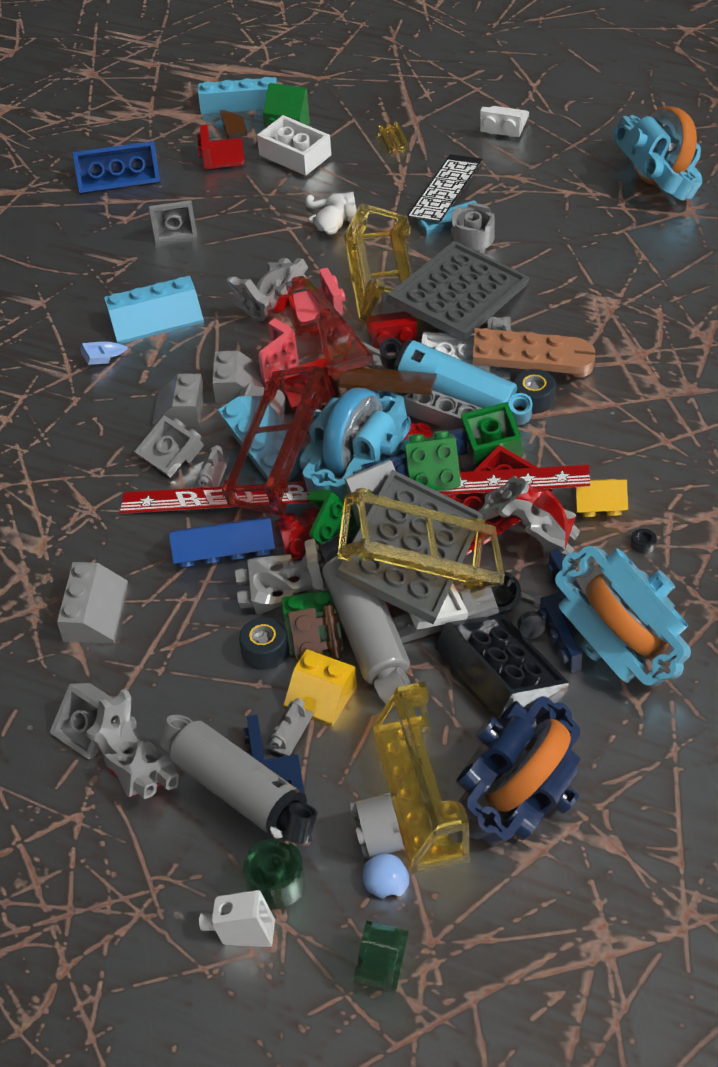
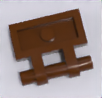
(306, 633)

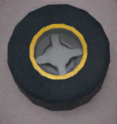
(539, 387)
(263, 643)

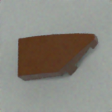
(233, 124)

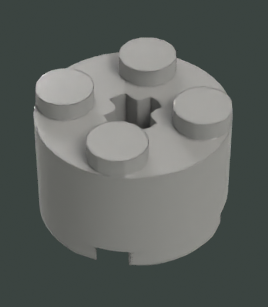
(473, 226)
(377, 825)

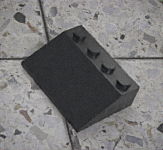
(498, 662)

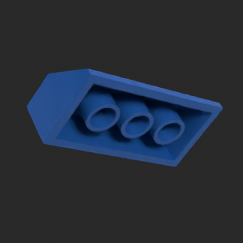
(116, 167)
(222, 540)

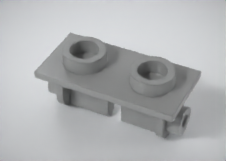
(212, 468)
(289, 728)

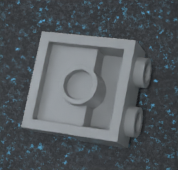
(169, 446)

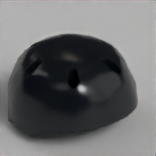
(503, 594)

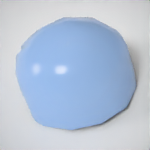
(385, 875)

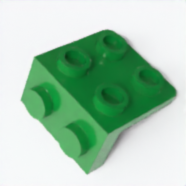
(433, 460)
(329, 517)

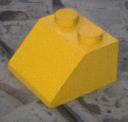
(601, 495)
(322, 685)

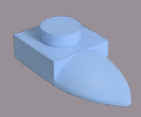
(101, 352)

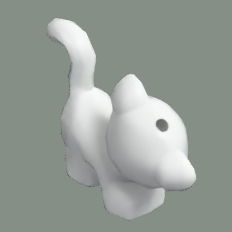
(338, 208)

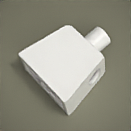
(240, 920)

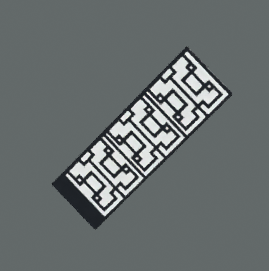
(444, 188)

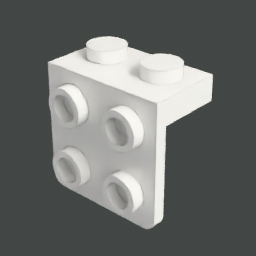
(503, 120)

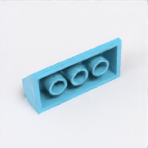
(233, 95)
(153, 309)
(265, 447)

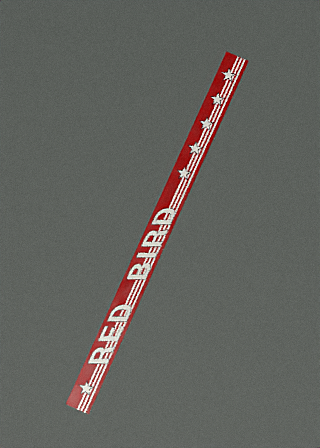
(476, 483)

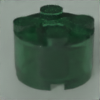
(275, 871)
(380, 955)

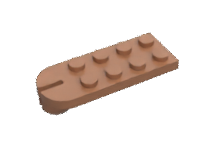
(533, 351)

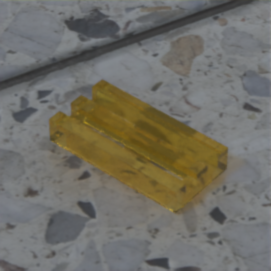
(391, 129)

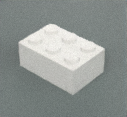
(294, 145)

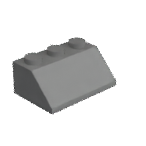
(91, 604)

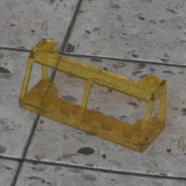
(366, 290)
(470, 576)
(424, 847)

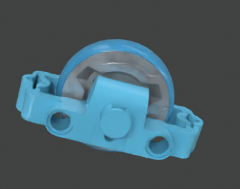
(351, 433)

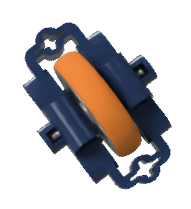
(520, 770)

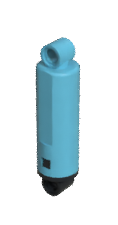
(456, 377)

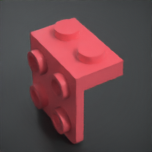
(308, 307)
(280, 353)

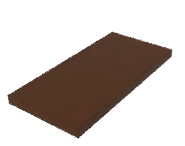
(389, 380)

